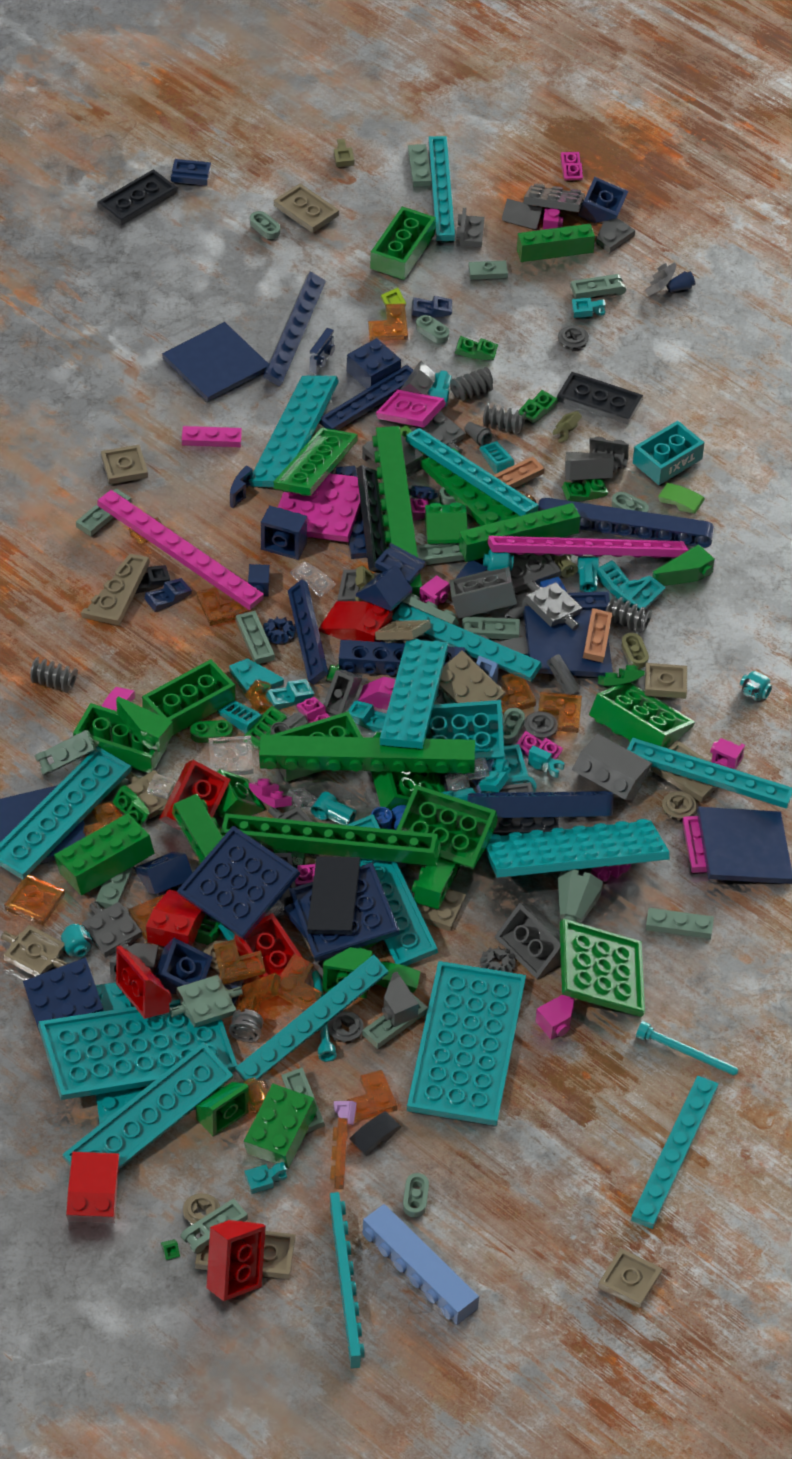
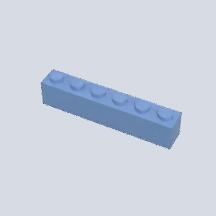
(420, 1264)

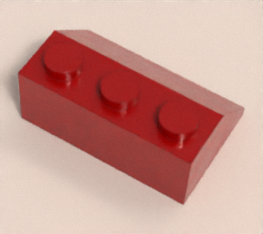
(196, 780)
(140, 985)
(235, 1258)

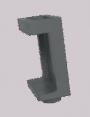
(411, 456)

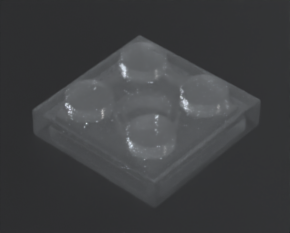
(231, 754)

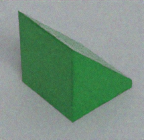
(170, 1249)

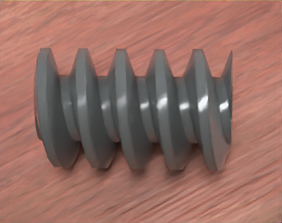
(472, 383)
(503, 419)
(629, 616)
(53, 676)

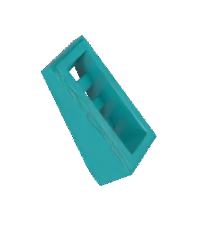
(497, 460)
(609, 571)
(240, 723)

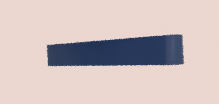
(546, 803)

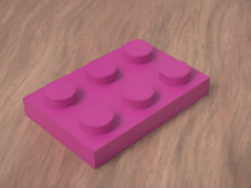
(410, 408)

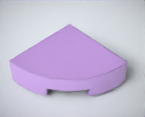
(346, 1109)

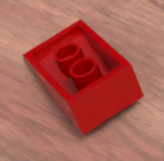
(355, 621)
(173, 919)
(272, 942)
(93, 1187)

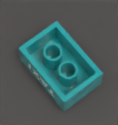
(668, 452)

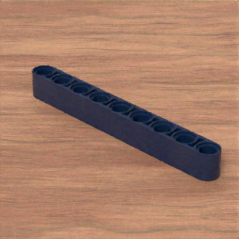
(637, 523)

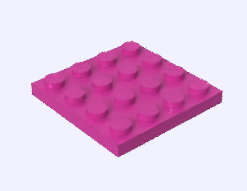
(329, 509)

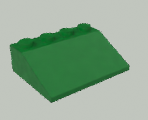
(639, 716)
(396, 787)
(460, 825)

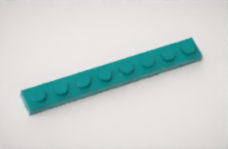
(441, 188)
(471, 472)
(475, 645)
(713, 773)
(312, 1019)
(674, 1152)
(347, 1288)

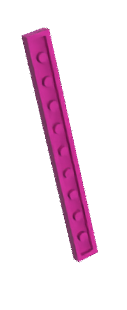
(585, 546)
(180, 549)

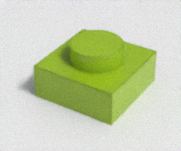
(393, 297)

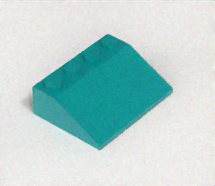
(470, 721)

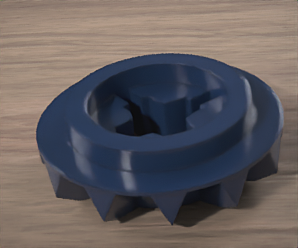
(423, 492)
(278, 636)

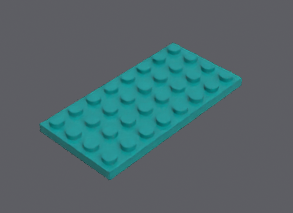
(575, 848)
(466, 1043)
(123, 1049)

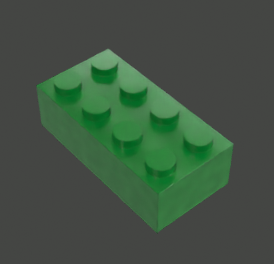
(402, 243)
(191, 696)
(334, 726)
(116, 738)
(104, 854)

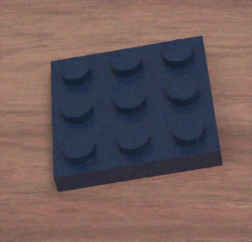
(63, 992)

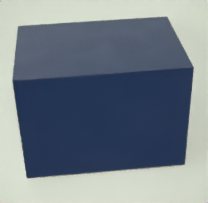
(386, 589)

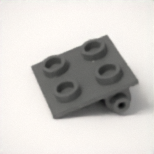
(617, 447)

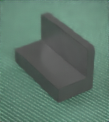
(522, 214)

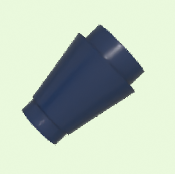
(681, 282)

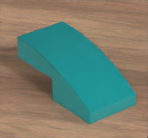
(291, 695)
(366, 716)

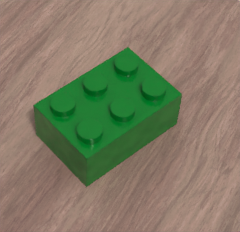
(280, 1125)

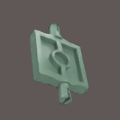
(205, 1001)

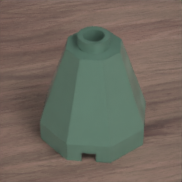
(577, 894)

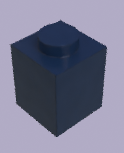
(259, 577)

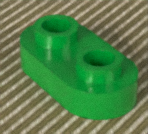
(203, 730)

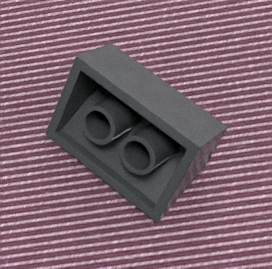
(482, 592)
(612, 767)
(531, 940)

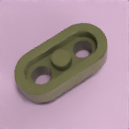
(635, 650)

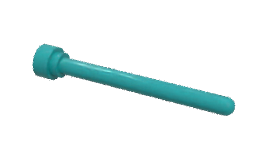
(647, 1032)
(326, 1049)

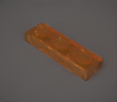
(339, 1153)

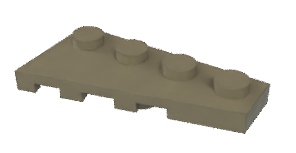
(118, 592)

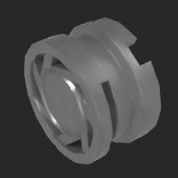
(246, 1025)

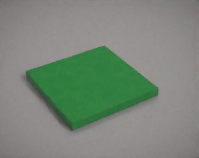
(602, 967)

